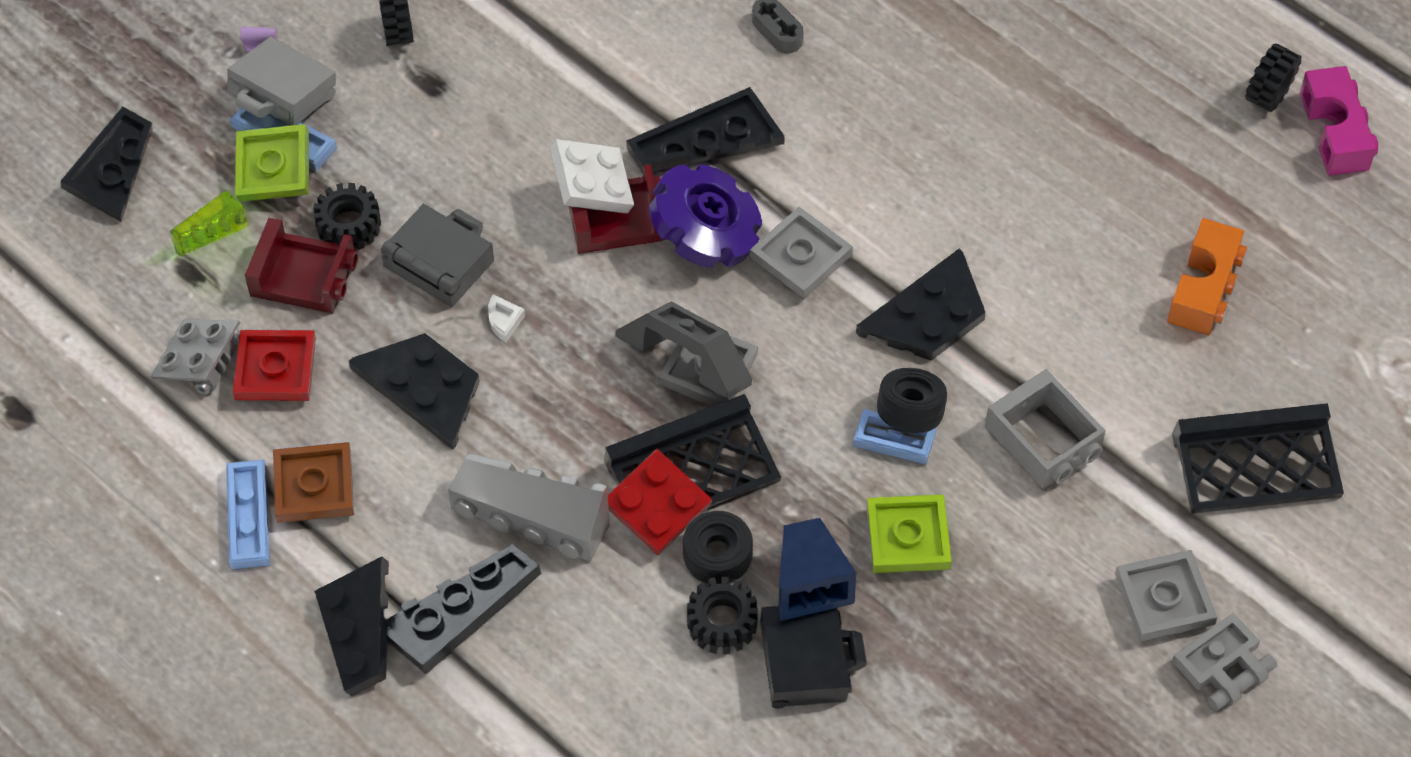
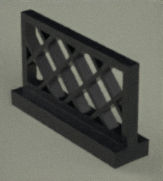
(1251, 427)
(695, 429)

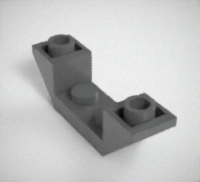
(721, 363)

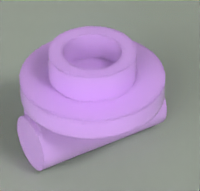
(254, 36)

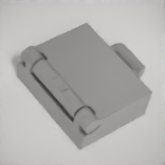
(280, 82)

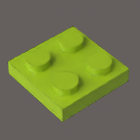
(272, 163)
(908, 533)

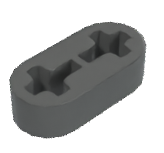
(773, 28)

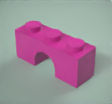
(1334, 96)

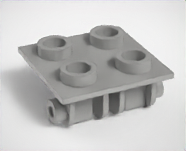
(199, 352)

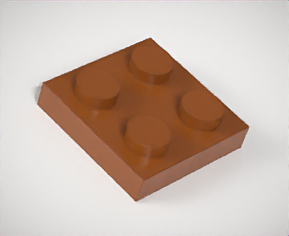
(313, 482)

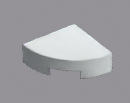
(504, 317)

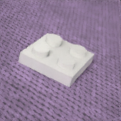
(591, 176)

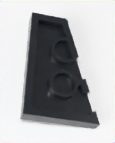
(111, 164)
(355, 624)

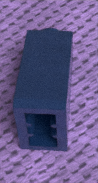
(813, 571)

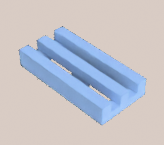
(891, 441)

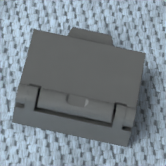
(439, 253)

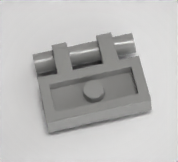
(1216, 652)

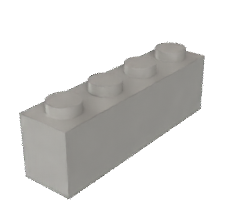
(532, 505)

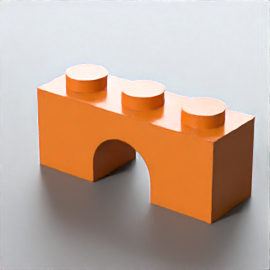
(1199, 300)

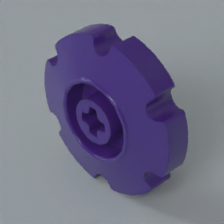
(705, 215)

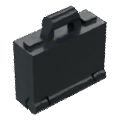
(808, 657)

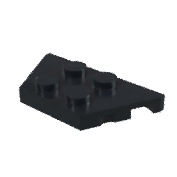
(929, 311)
(422, 382)

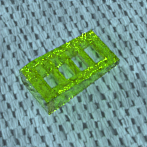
(210, 223)

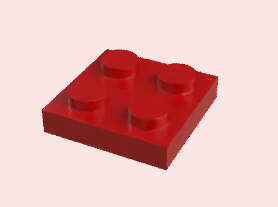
(274, 365)
(657, 502)

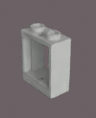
(1027, 398)

